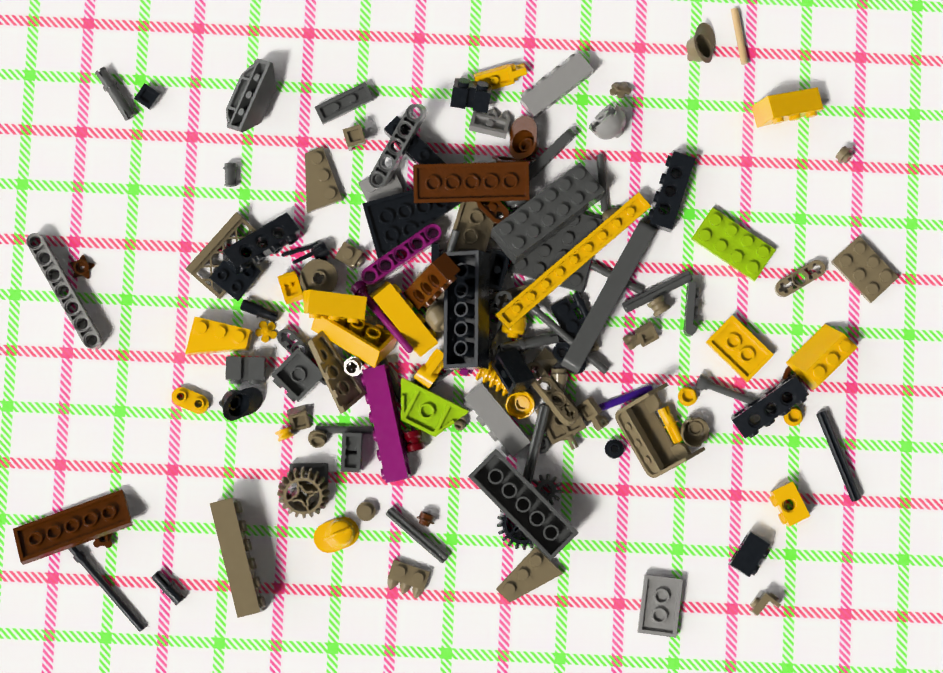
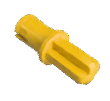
(670, 424)

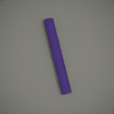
(626, 397)

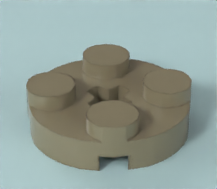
(322, 267)

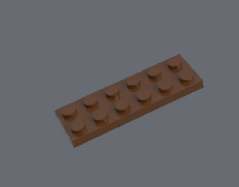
(471, 182)
(72, 527)

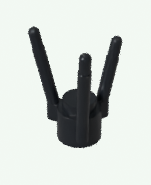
(318, 250)

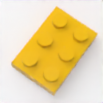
(739, 348)

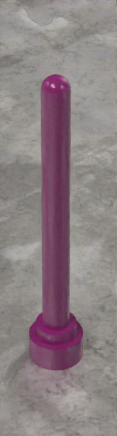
(360, 289)

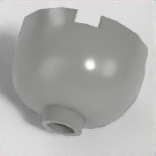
(609, 122)

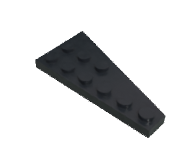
(399, 218)

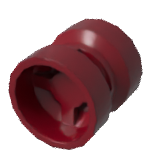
(413, 441)

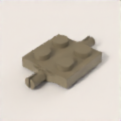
(558, 431)

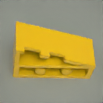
(787, 106)
(216, 337)

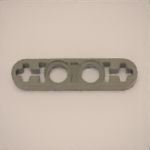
(554, 391)

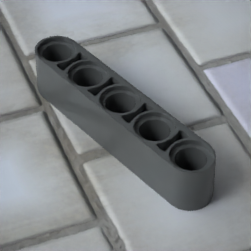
(404, 139)

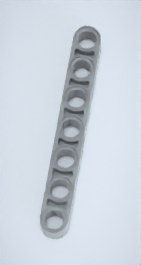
(61, 282)

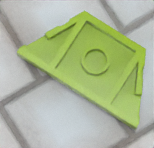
(427, 409)

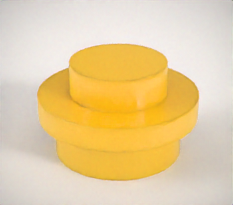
(687, 396)
(794, 417)

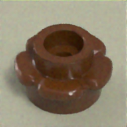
(425, 519)

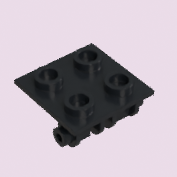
(234, 285)

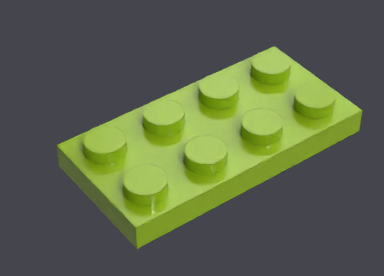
(733, 244)

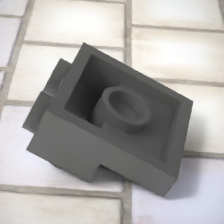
(297, 375)

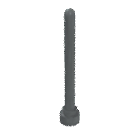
(704, 383)

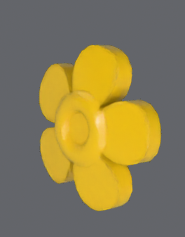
(266, 331)

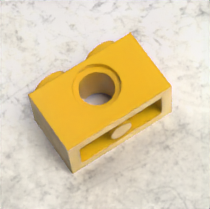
(797, 513)

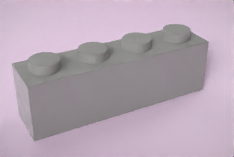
(556, 86)
(497, 420)

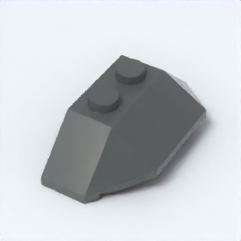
(251, 96)

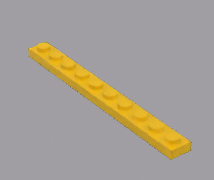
(573, 261)

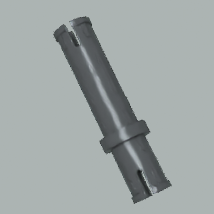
(109, 86)
(530, 342)

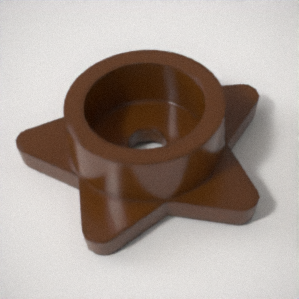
(77, 267)

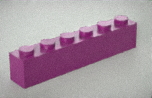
(386, 423)

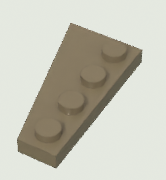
(343, 387)

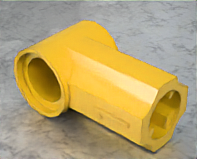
(429, 372)

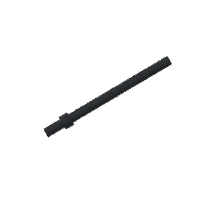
(79, 557)

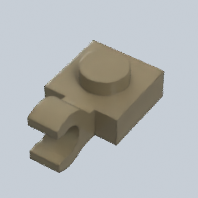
(643, 335)
(591, 411)

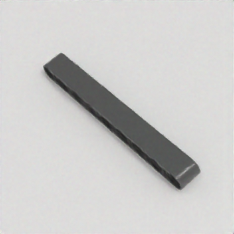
(608, 296)

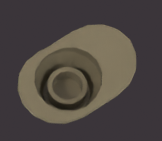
(702, 44)

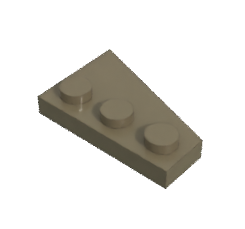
(320, 182)
(528, 575)

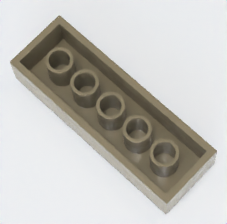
(237, 557)

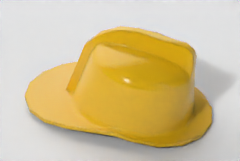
(336, 534)

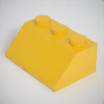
(334, 305)
(821, 355)

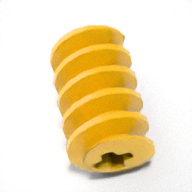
(491, 376)

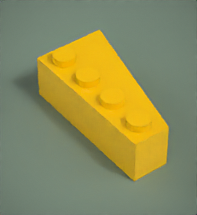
(403, 317)
(360, 339)

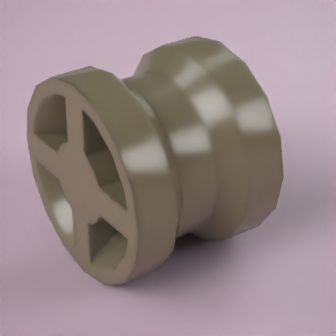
(658, 306)

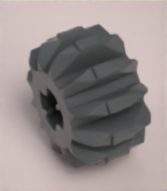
(551, 485)

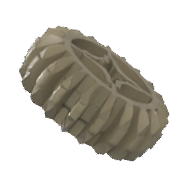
(306, 507)

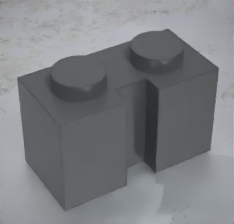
(245, 369)

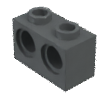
(351, 452)

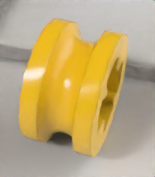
(284, 434)

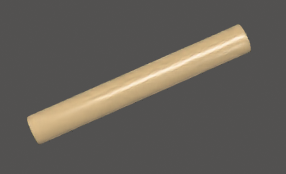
(739, 36)

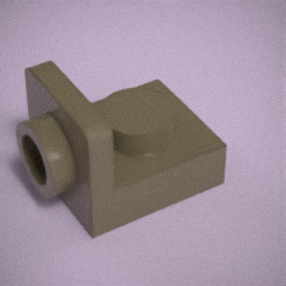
(350, 255)

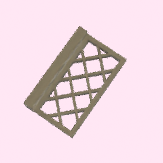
(212, 247)

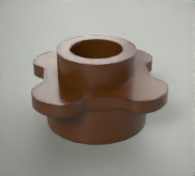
(106, 542)

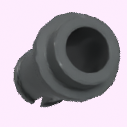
(230, 174)

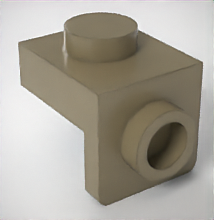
(758, 604)

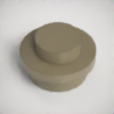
(844, 155)
(317, 438)
(366, 511)

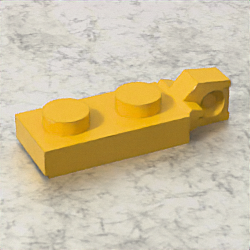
(502, 75)

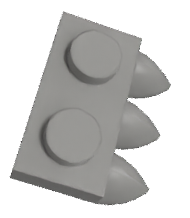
(490, 123)

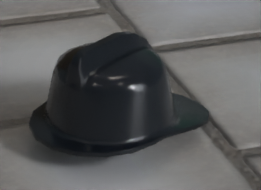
(241, 402)

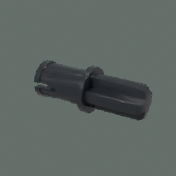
(259, 310)
(168, 587)

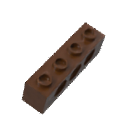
(432, 282)

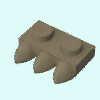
(407, 576)

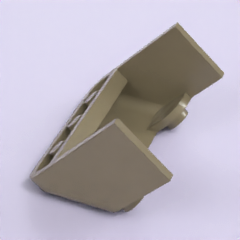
(649, 437)

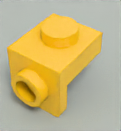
(290, 287)

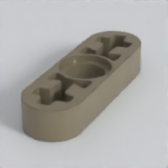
(785, 281)

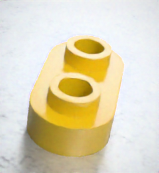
(190, 400)

